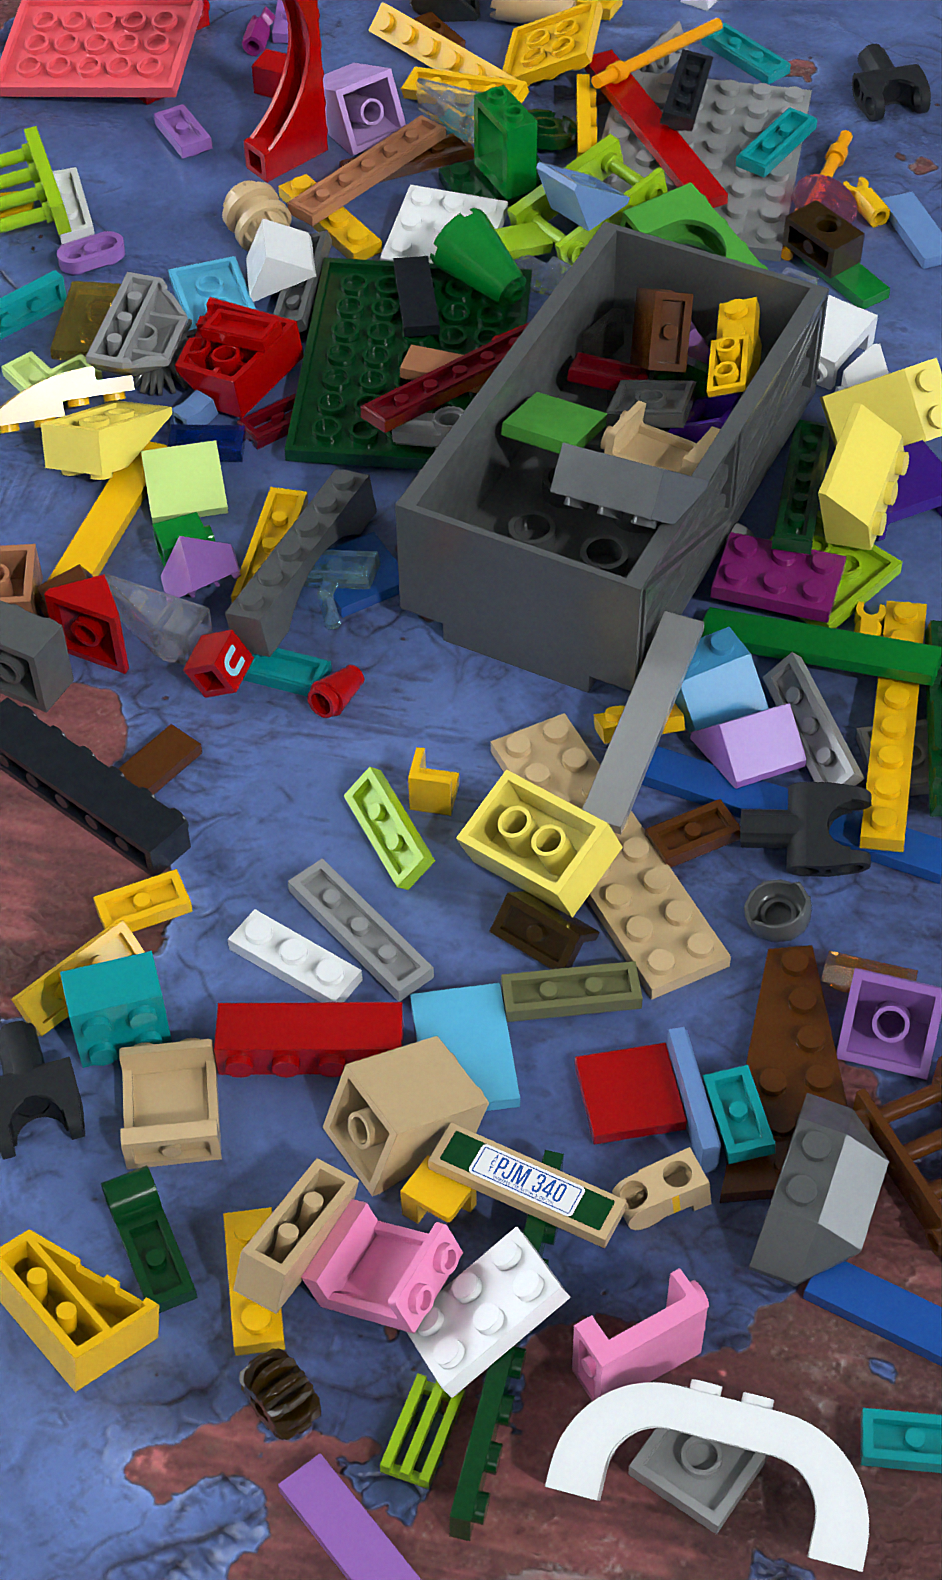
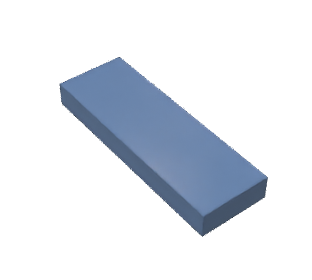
(916, 228)
(694, 1100)

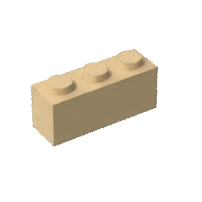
(292, 1235)

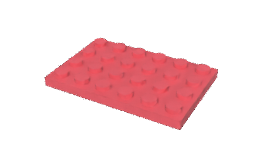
(98, 48)

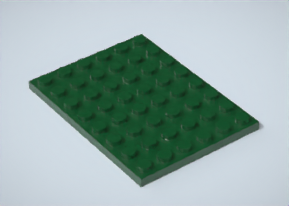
(358, 353)

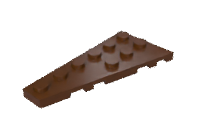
(788, 1058)

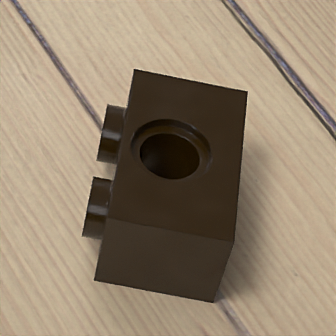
(823, 238)

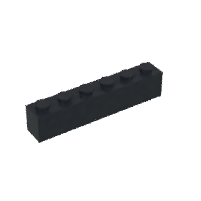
(90, 791)

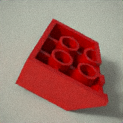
(237, 375)

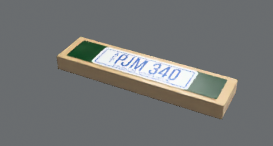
(527, 1185)

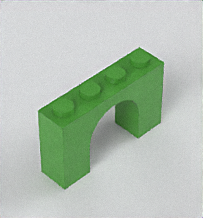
(688, 219)

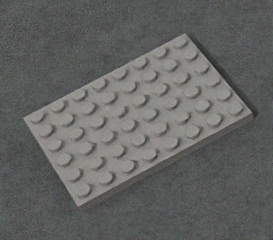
(725, 125)

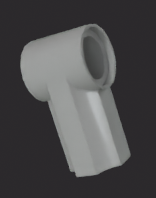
(427, 428)

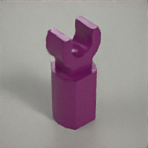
(258, 33)

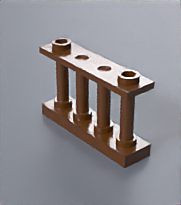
(919, 1194)

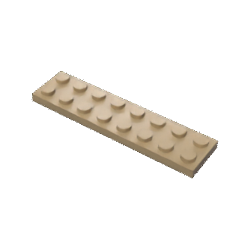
(638, 894)

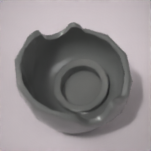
(778, 910)

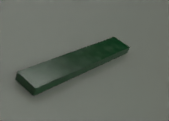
(800, 487)

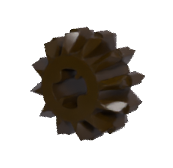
(280, 1393)

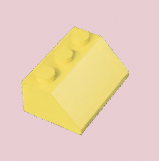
(861, 480)

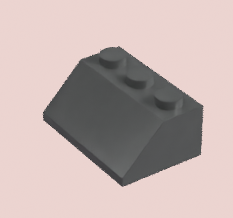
(624, 486)

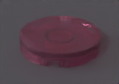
(826, 191)

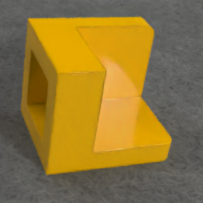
(431, 788)
(435, 1194)

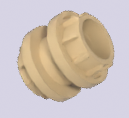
(246, 207)

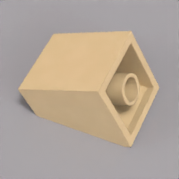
(398, 1108)

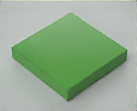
(553, 421)

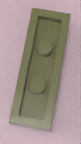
(571, 991)

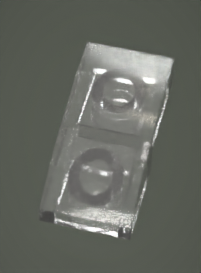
(544, 276)

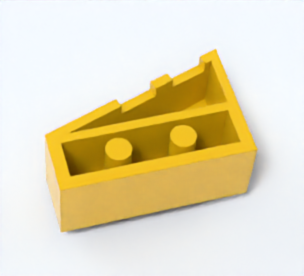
(71, 1312)

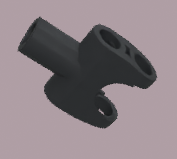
(885, 84)
(806, 829)
(33, 1087)

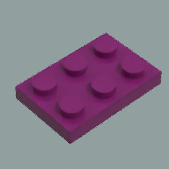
(778, 579)

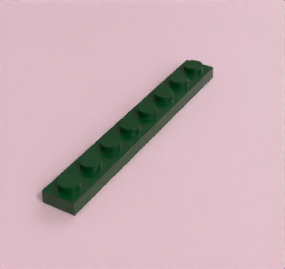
(495, 1406)

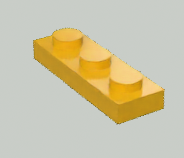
(44, 1000)
(253, 1326)

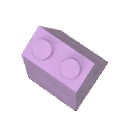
(361, 106)

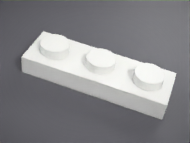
(75, 205)
(294, 959)

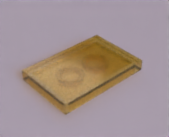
(82, 318)

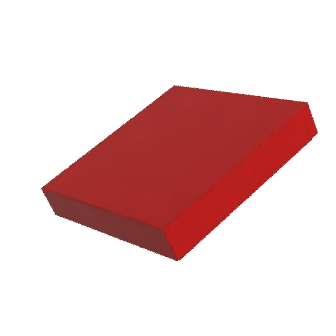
(630, 1093)

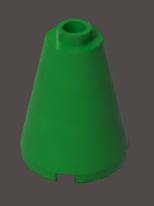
(478, 257)

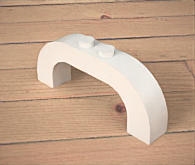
(700, 1411)

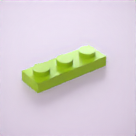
(389, 828)

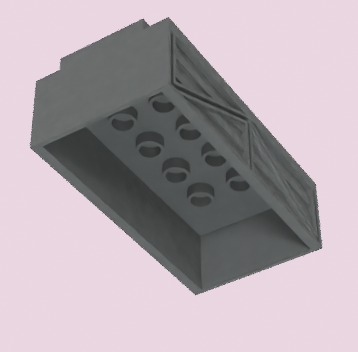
(560, 582)

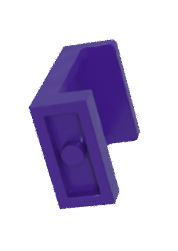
(920, 486)

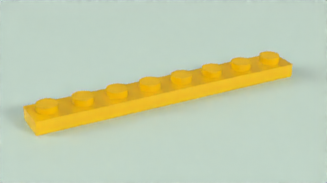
(892, 740)

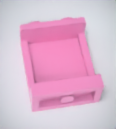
(381, 1268)
(646, 1348)

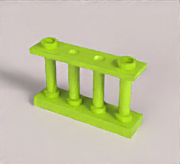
(601, 162)
(44, 190)

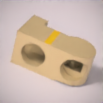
(663, 1190)

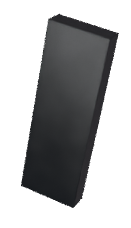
(416, 296)

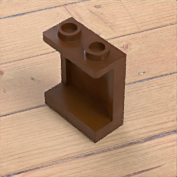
(661, 329)

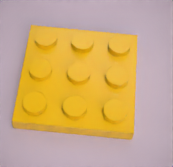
(554, 43)

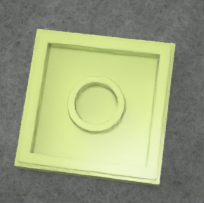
(184, 481)

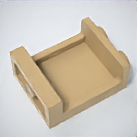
(651, 446)
(170, 1103)

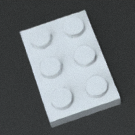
(487, 1311)

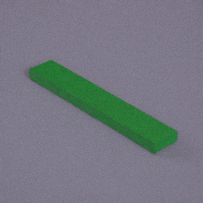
(830, 646)

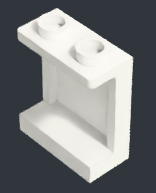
(844, 331)

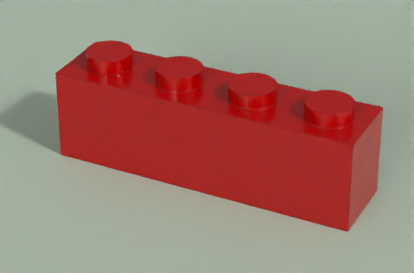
(303, 1036)

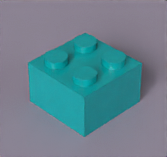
(115, 1007)

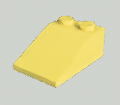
(903, 399)
(101, 437)

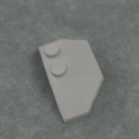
(138, 328)

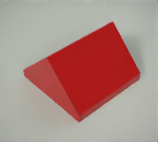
(89, 621)

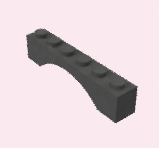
(267, 602)

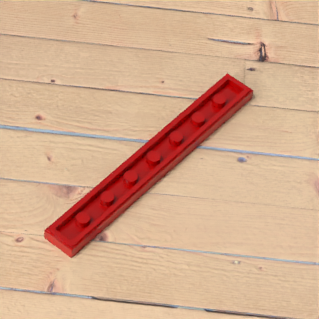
(661, 141)

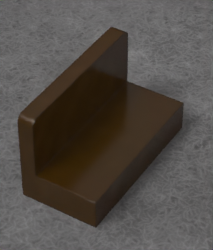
(541, 930)

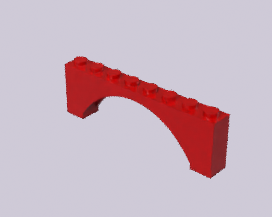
(296, 119)

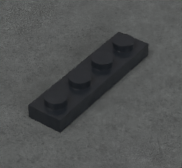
(686, 91)

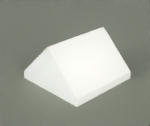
(278, 259)

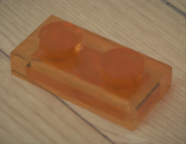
(840, 970)

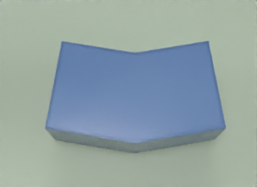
(195, 410)

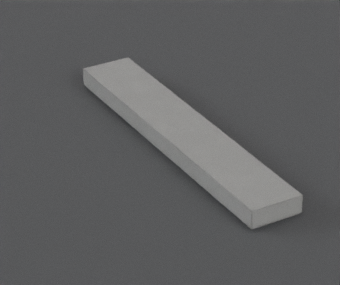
(643, 720)

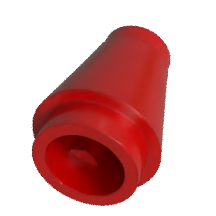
(333, 693)

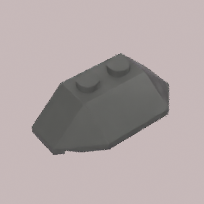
(821, 1195)

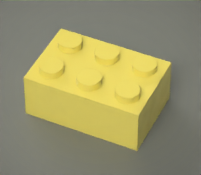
(539, 842)

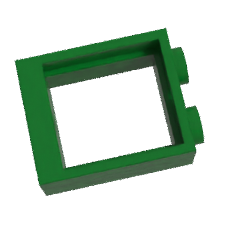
(505, 142)

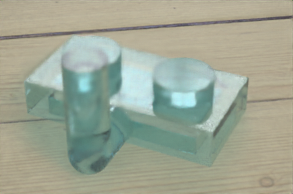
(341, 570)

